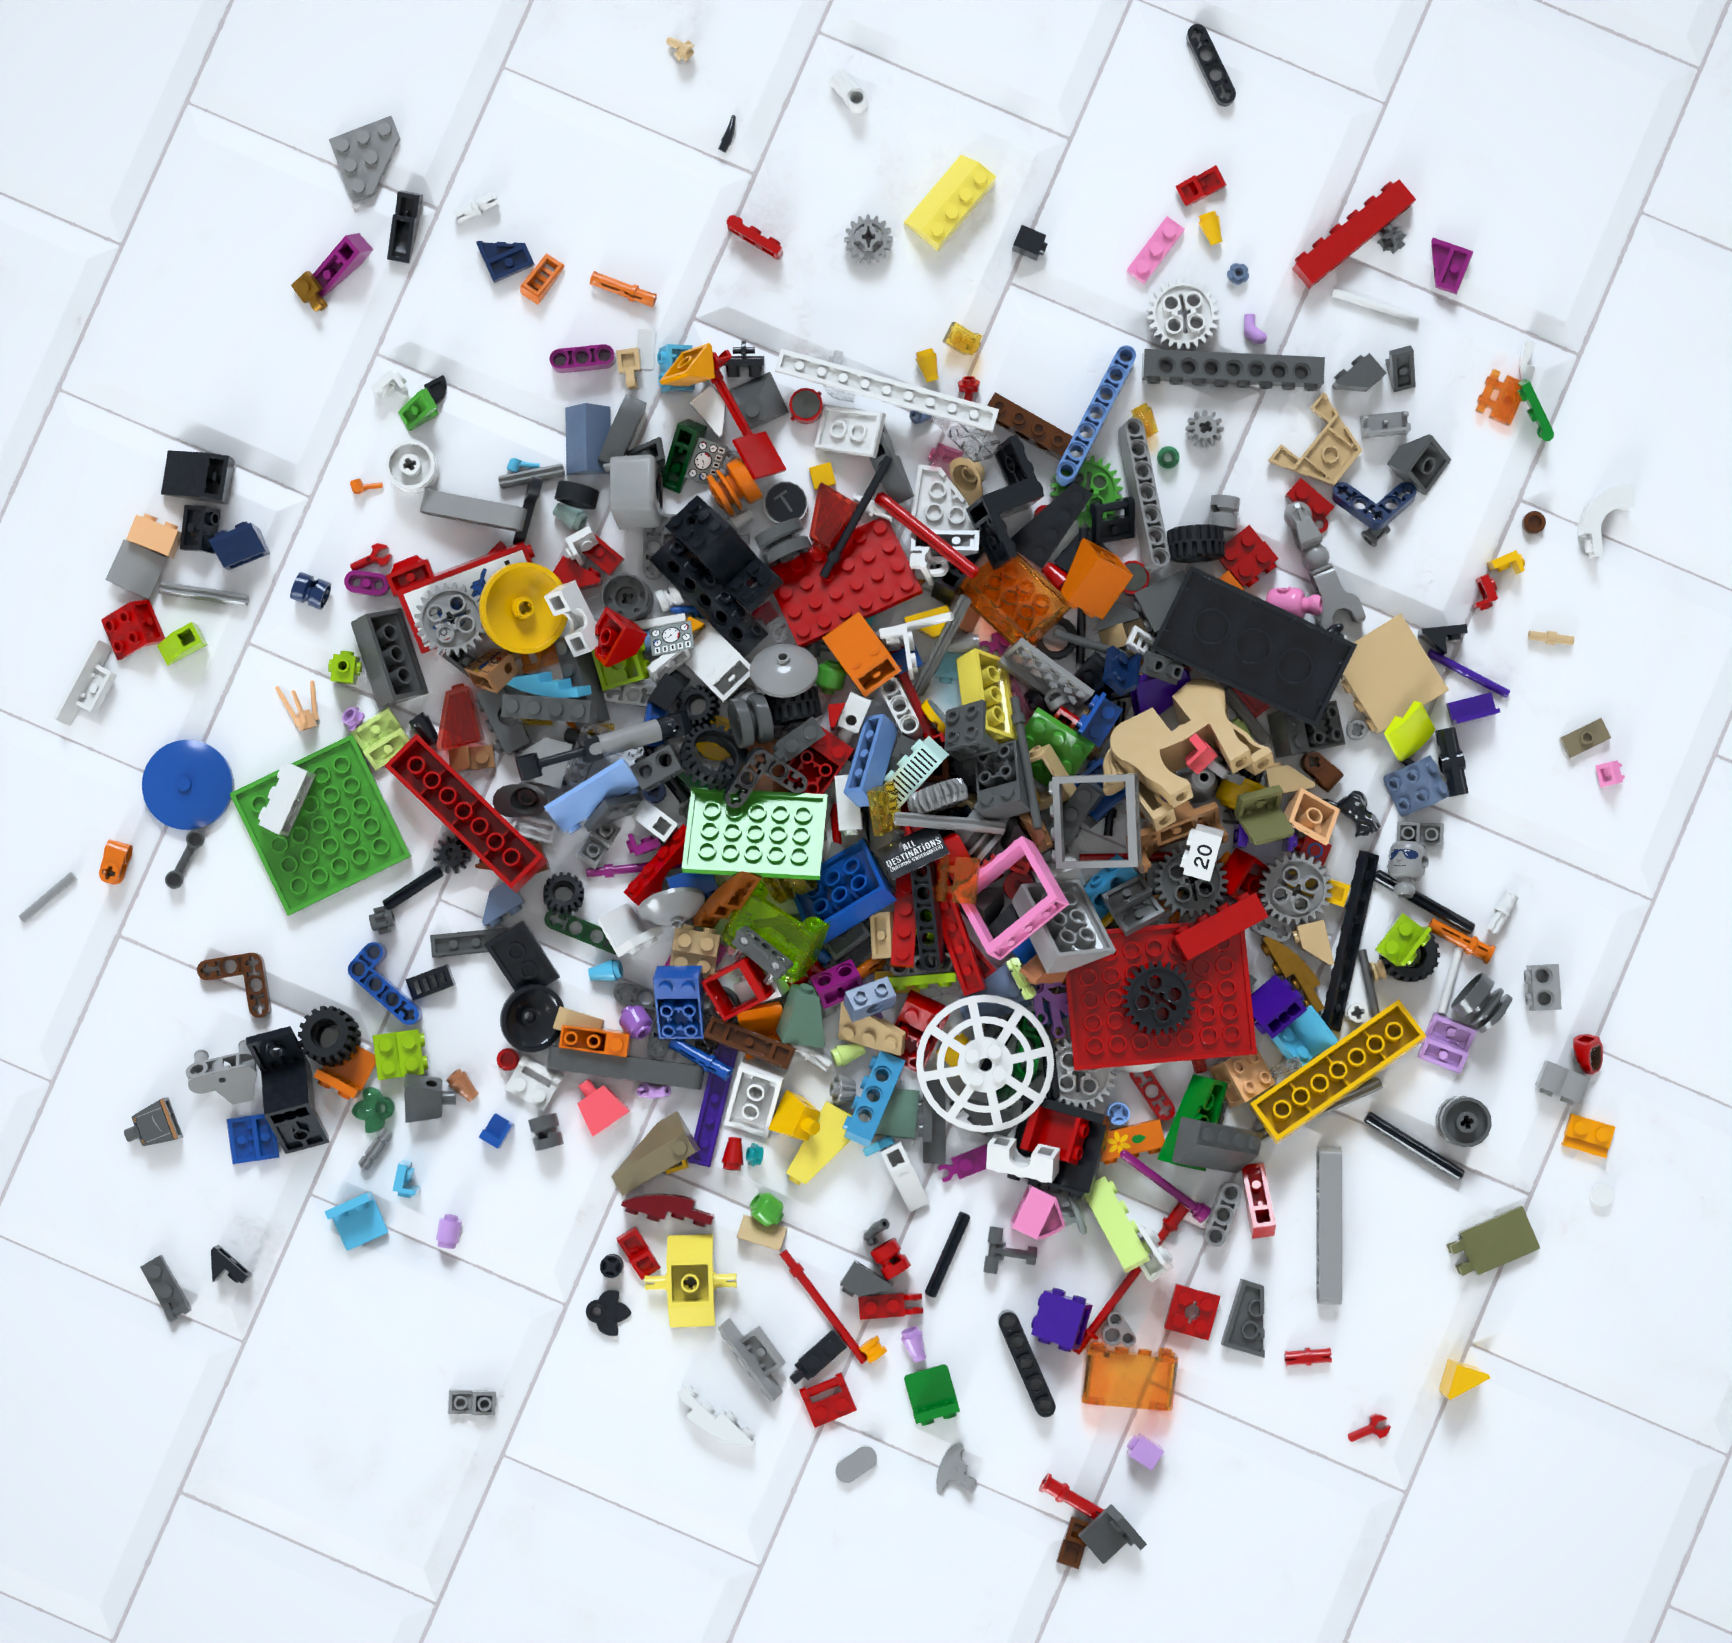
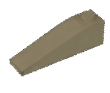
(659, 1150)

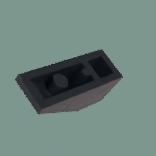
(948, 586)

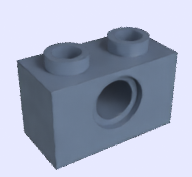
(869, 999)

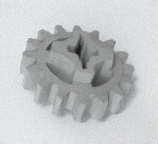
(859, 239)

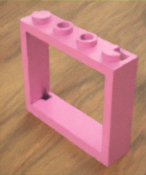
(1035, 917)

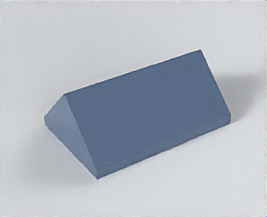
(585, 436)

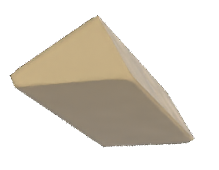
(755, 1232)

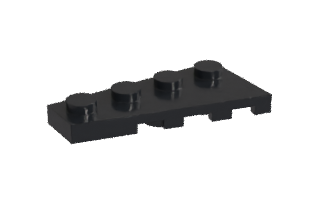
(1047, 529)

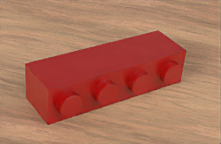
(1220, 926)

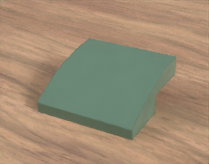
(900, 1114)

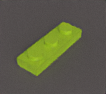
(922, 981)

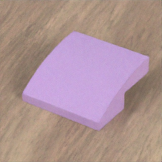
(1447, 1042)

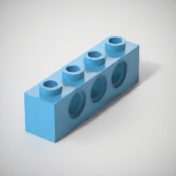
(1102, 883)
(864, 1131)

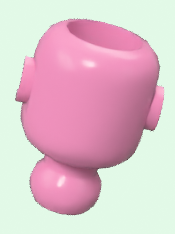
(1295, 602)

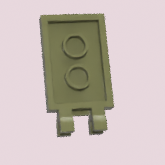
(1495, 1242)

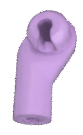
(1251, 331)
(653, 1091)

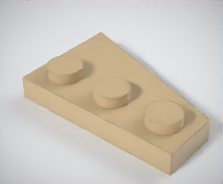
(872, 1033)

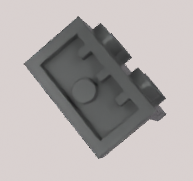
(966, 732)
(1109, 1534)

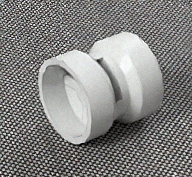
(669, 598)

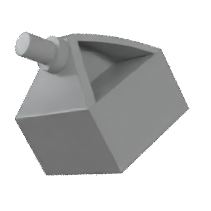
(554, 774)

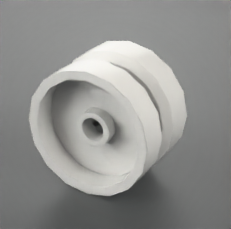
(405, 455)

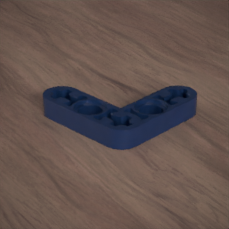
(1377, 510)

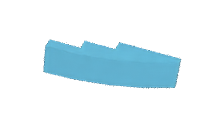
(544, 685)

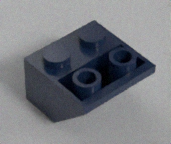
(239, 545)

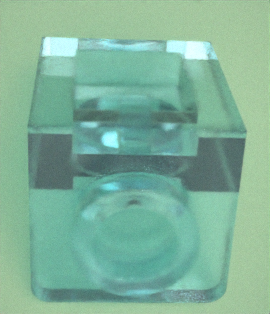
(947, 669)

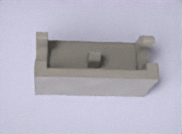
(1384, 424)

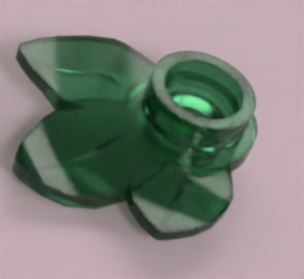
(370, 1109)

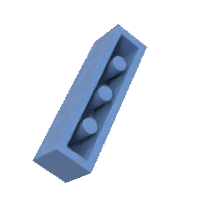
(870, 758)

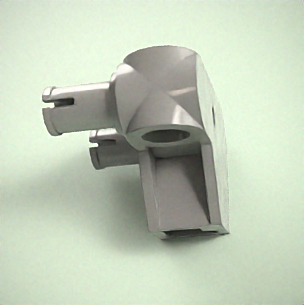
(232, 1082)

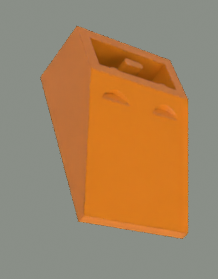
(861, 654)

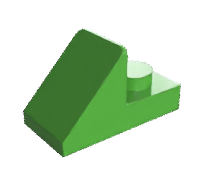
(418, 410)

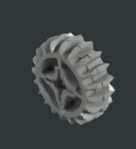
(938, 797)

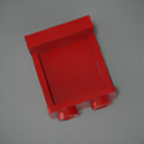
(1058, 1131)

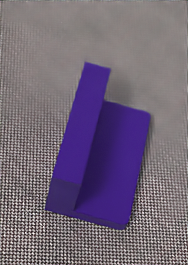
(1472, 708)

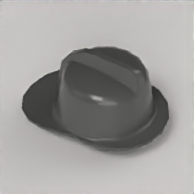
(520, 800)

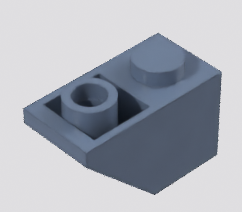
(501, 902)

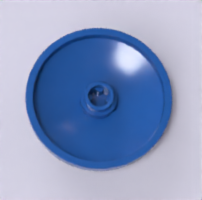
(187, 785)

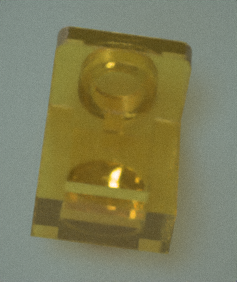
(962, 339)

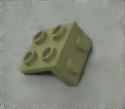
(1261, 815)

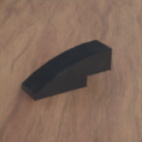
(404, 226)

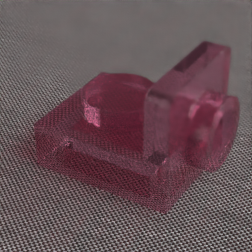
(947, 453)

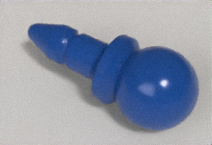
(688, 610)

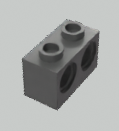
(659, 773)

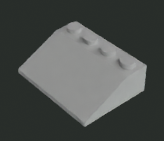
(1072, 935)

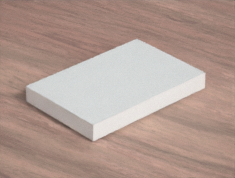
(850, 431)

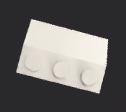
(286, 799)

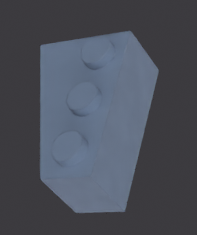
(1000, 984)

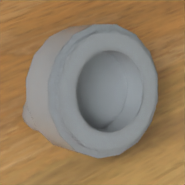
(1058, 702)

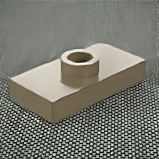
(1585, 738)

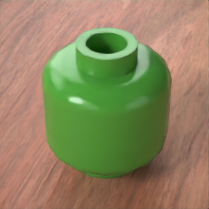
(830, 677)
(766, 1209)

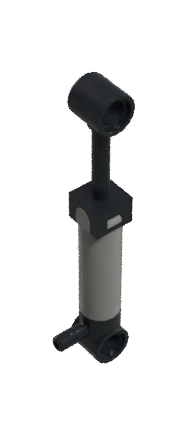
(610, 743)

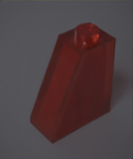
(829, 518)
(459, 719)

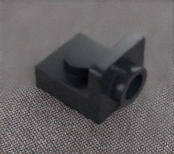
(1035, 701)

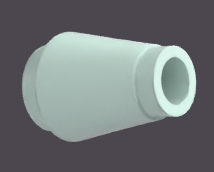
(570, 516)

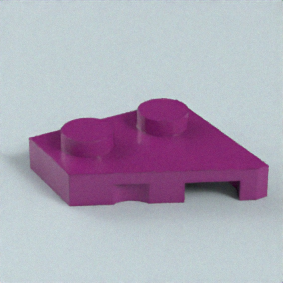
(1449, 264)

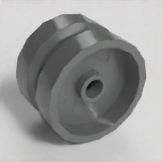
(783, 542)
(750, 720)
(1454, 1111)

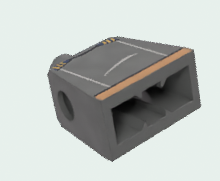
(154, 1124)

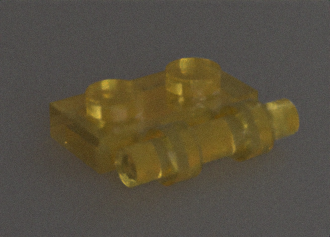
(883, 807)

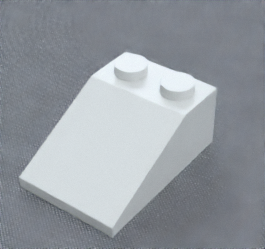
(755, 1096)

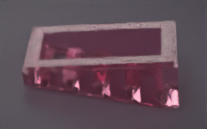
(1016, 691)

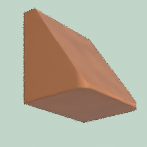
(969, 621)

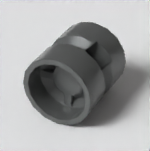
(545, 1123)

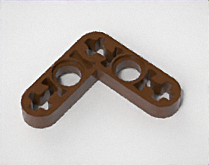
(242, 969)

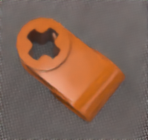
(115, 859)

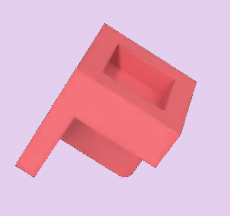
(1201, 755)

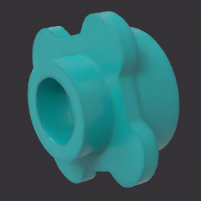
(754, 1154)

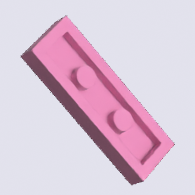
(1155, 250)

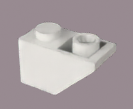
(655, 820)

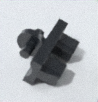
(753, 362)

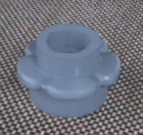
(1234, 278)

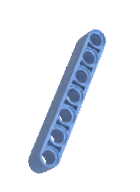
(1099, 406)

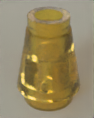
(1146, 415)

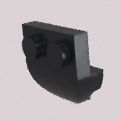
(1091, 674)

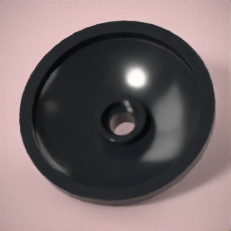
(537, 1030)

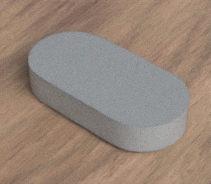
(856, 1464)

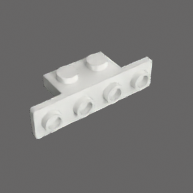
(88, 686)

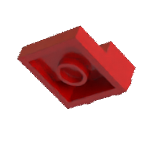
(1248, 557)

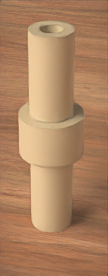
(1551, 637)

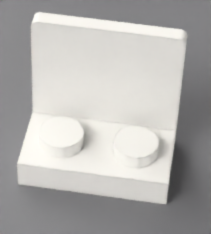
(896, 637)

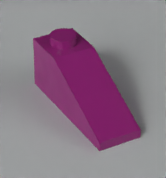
(342, 262)

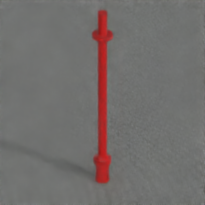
(1169, 1225)

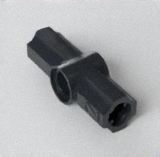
(1451, 761)

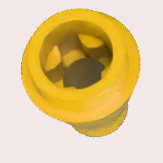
(1211, 227)
(927, 363)

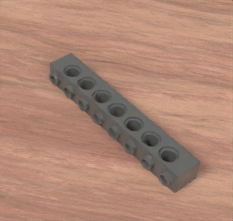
(1243, 362)

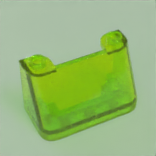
(794, 939)

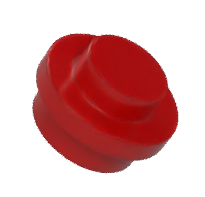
(508, 1059)

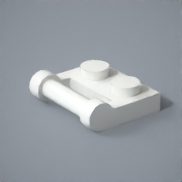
(530, 1088)

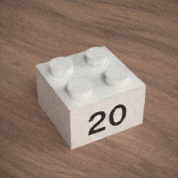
(1203, 851)

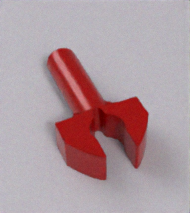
(372, 558)
(1370, 1429)

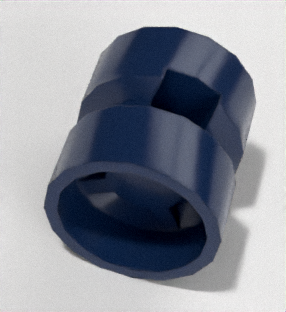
(309, 590)

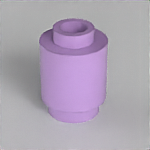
(448, 1231)

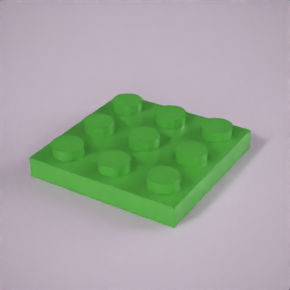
(1068, 744)

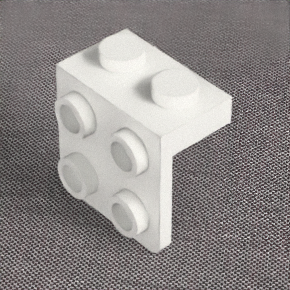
(626, 930)
(1159, 1257)

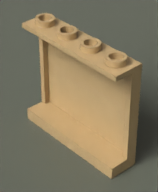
(1390, 674)

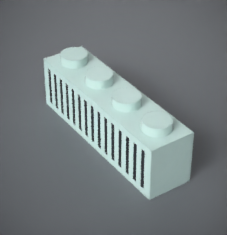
(916, 768)

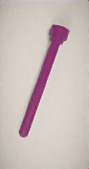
(1199, 1210)

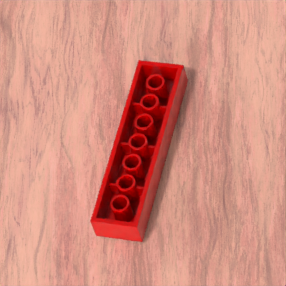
(466, 813)

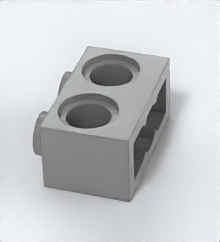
(1549, 986)

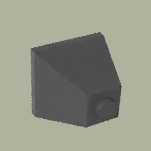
(759, 400)
(1420, 462)

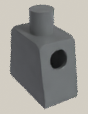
(425, 1098)

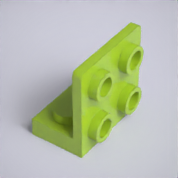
(1403, 941)

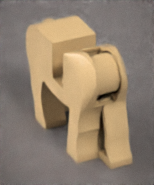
(1155, 752)

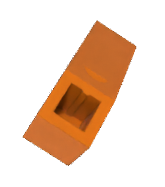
(595, 1040)

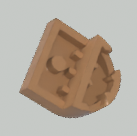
(1040, 837)

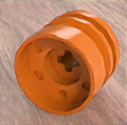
(734, 487)

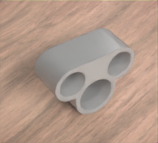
(1122, 1328)

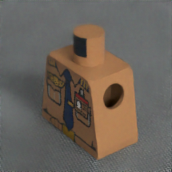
(493, 669)

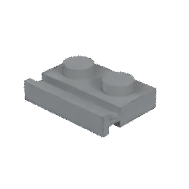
(1223, 770)

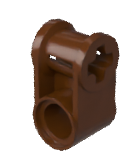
(1324, 773)

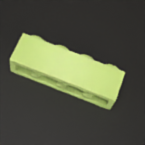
(1116, 1226)

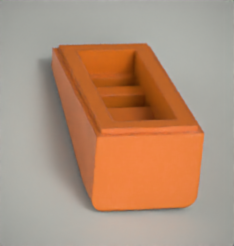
(532, 294)

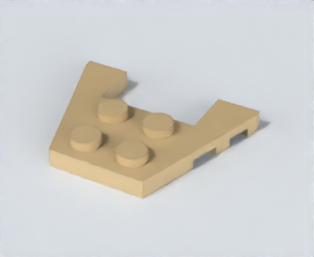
(1328, 454)

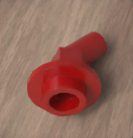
(969, 386)

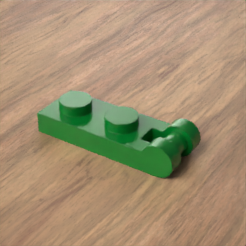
(1536, 411)

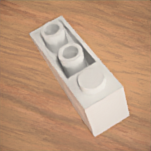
(904, 1176)

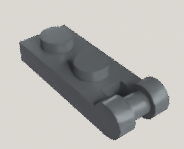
(165, 1287)

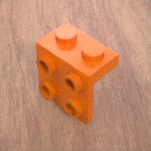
(762, 1020)
(349, 1077)

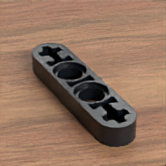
(1213, 64)

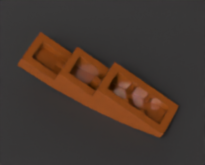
(726, 898)

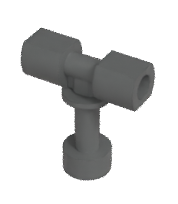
(998, 1250)

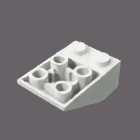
(718, 664)

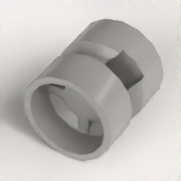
(1224, 511)

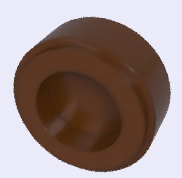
(1533, 522)

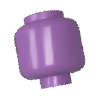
(635, 1021)

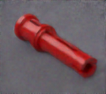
(1062, 1493)

